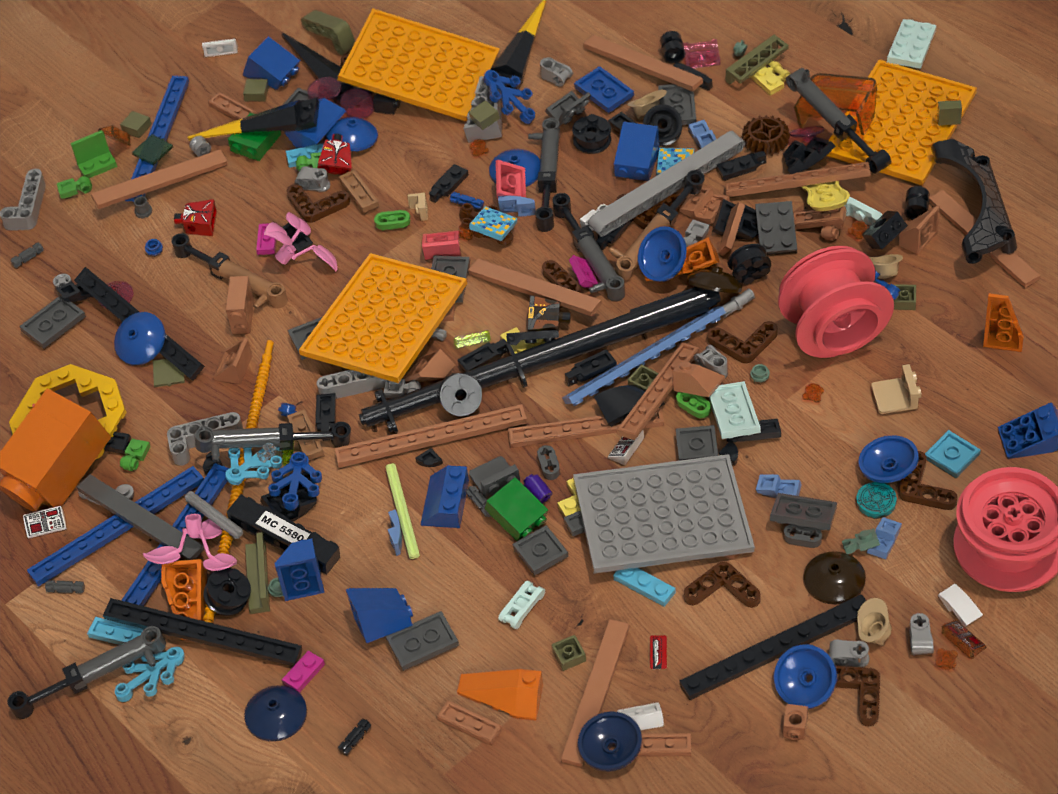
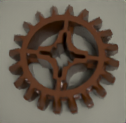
(766, 135)

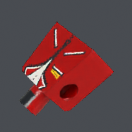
(335, 156)
(198, 218)

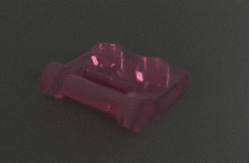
(703, 57)

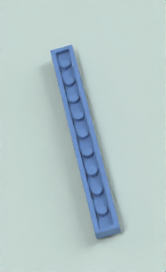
(652, 352)

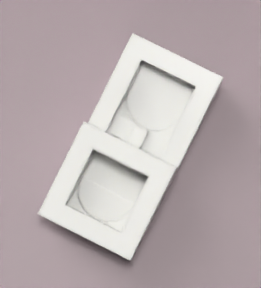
(958, 601)

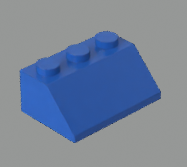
(328, 115)
(446, 497)
(299, 571)

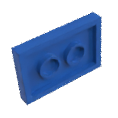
(604, 89)

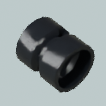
(672, 47)
(916, 202)

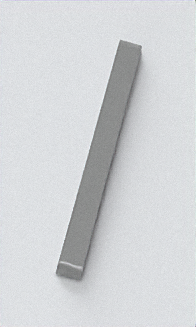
(665, 184)

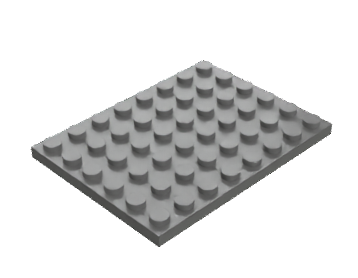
(662, 513)

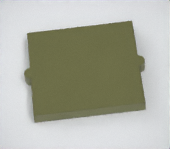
(166, 373)

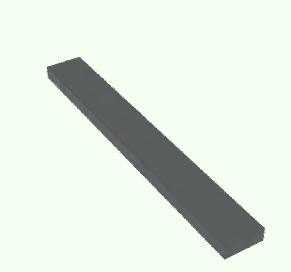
(138, 516)

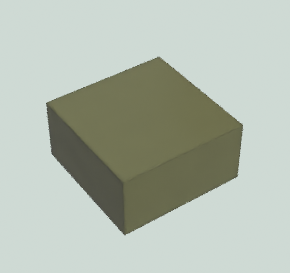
(256, 90)
(949, 112)
(484, 115)
(136, 124)
(907, 297)
(642, 377)
(568, 652)

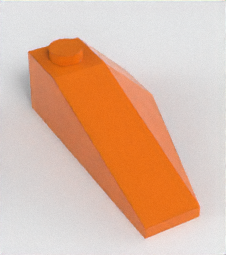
(1001, 325)
(184, 587)
(507, 690)

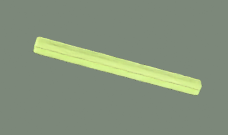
(402, 511)

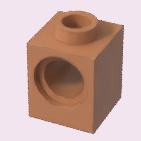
(795, 714)

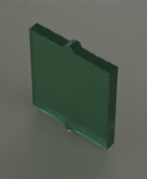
(152, 149)

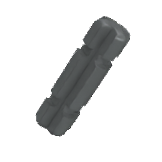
(26, 255)
(478, 499)
(65, 586)

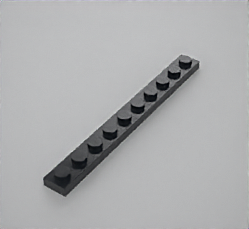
(122, 309)
(203, 632)
(771, 648)

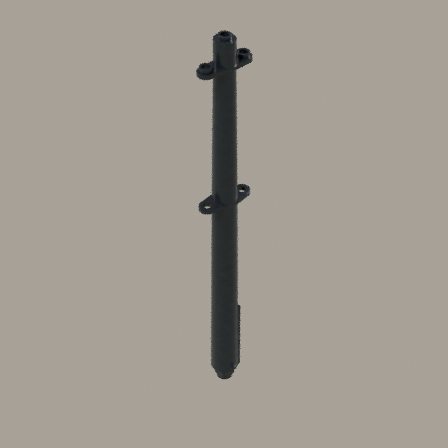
(637, 322)

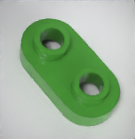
(392, 220)
(695, 406)

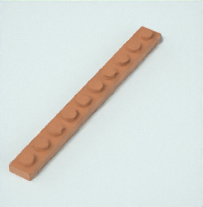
(430, 435)

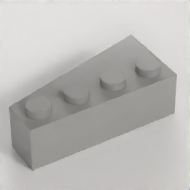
(493, 131)

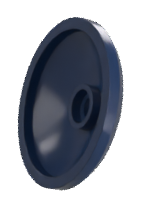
(278, 721)
(609, 731)

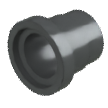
(142, 207)

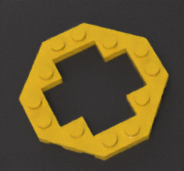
(87, 383)

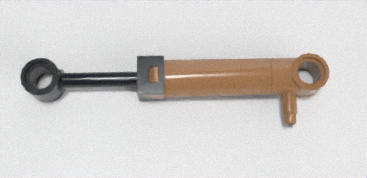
(664, 217)
(221, 266)

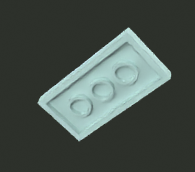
(911, 43)
(734, 411)

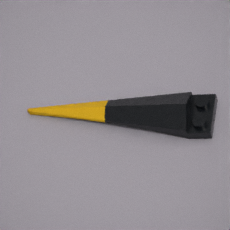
(516, 55)
(287, 117)

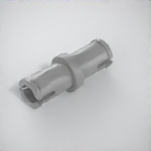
(737, 303)

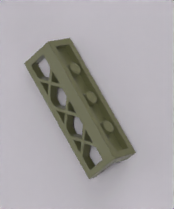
(755, 60)
(258, 575)

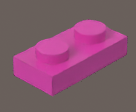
(265, 244)
(583, 272)
(303, 671)

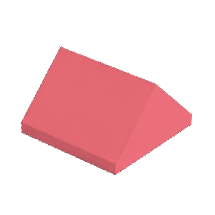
(510, 179)
(441, 244)

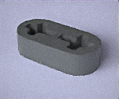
(545, 463)
(802, 536)

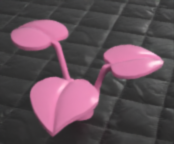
(287, 251)
(195, 529)

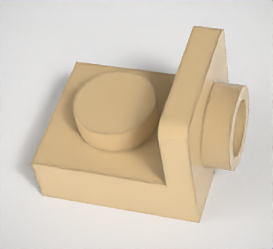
(419, 202)

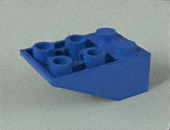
(1031, 433)

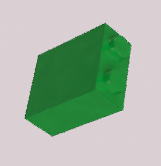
(253, 144)
(516, 509)

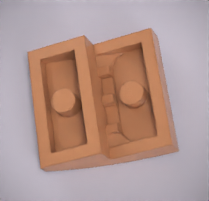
(703, 205)

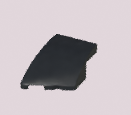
(800, 157)
(748, 224)
(618, 402)
(275, 503)

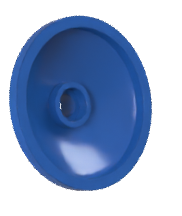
(356, 132)
(520, 158)
(655, 251)
(146, 341)
(888, 459)
(793, 670)

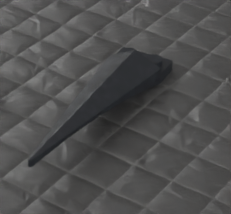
(320, 66)

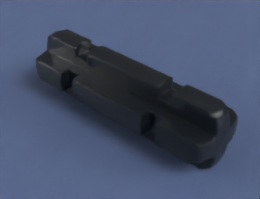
(354, 736)

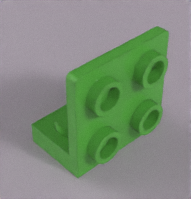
(93, 155)

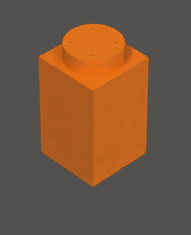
(50, 452)

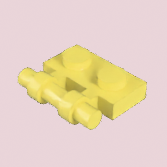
(768, 80)

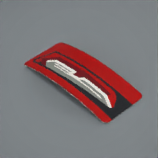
(658, 652)

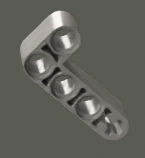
(26, 214)
(348, 383)
(182, 436)

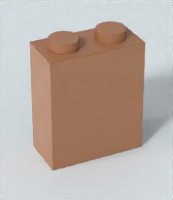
(240, 305)

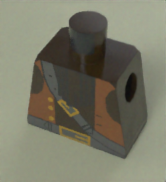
(545, 314)

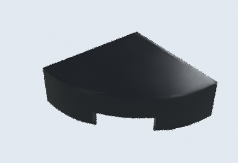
(731, 449)
(429, 459)
(208, 463)

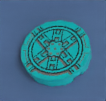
(876, 499)

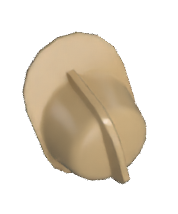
(644, 104)
(887, 265)
(874, 621)

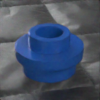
(153, 247)
(287, 409)

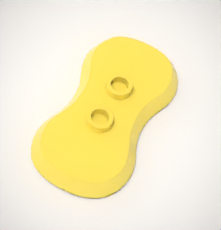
(826, 196)

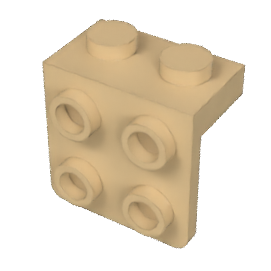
(898, 393)

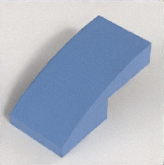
(701, 133)
(522, 205)
(772, 485)
(395, 532)
(887, 534)

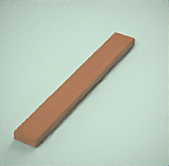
(643, 63)
(159, 179)
(797, 179)
(965, 221)
(534, 287)
(655, 393)
(570, 429)
(597, 686)

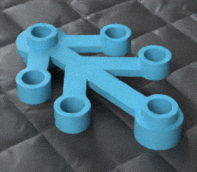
(236, 474)
(171, 658)

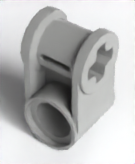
(554, 71)
(311, 178)
(712, 360)
(920, 635)
(847, 653)

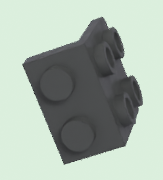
(567, 107)
(493, 476)

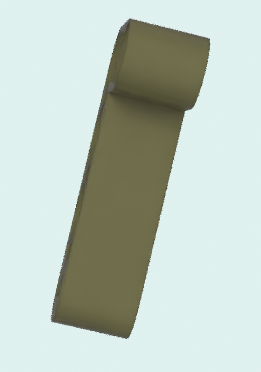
(331, 28)

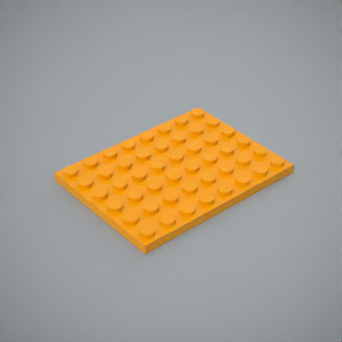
(417, 64)
(905, 120)
(383, 317)

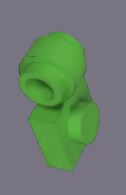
(304, 161)
(69, 187)
(135, 451)

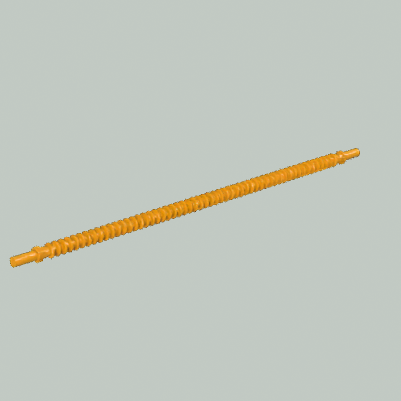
(252, 422)

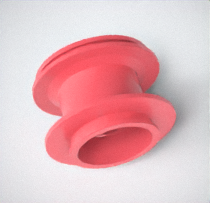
(834, 301)
(997, 513)

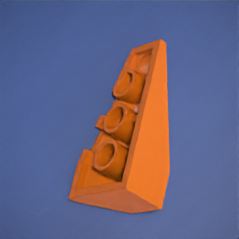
(698, 257)

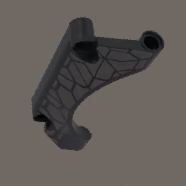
(993, 224)

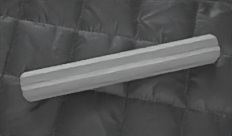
(213, 514)

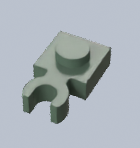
(864, 540)

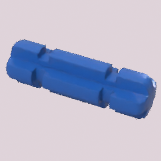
(461, 199)

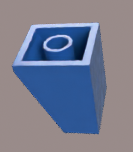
(271, 63)
(636, 151)
(379, 611)

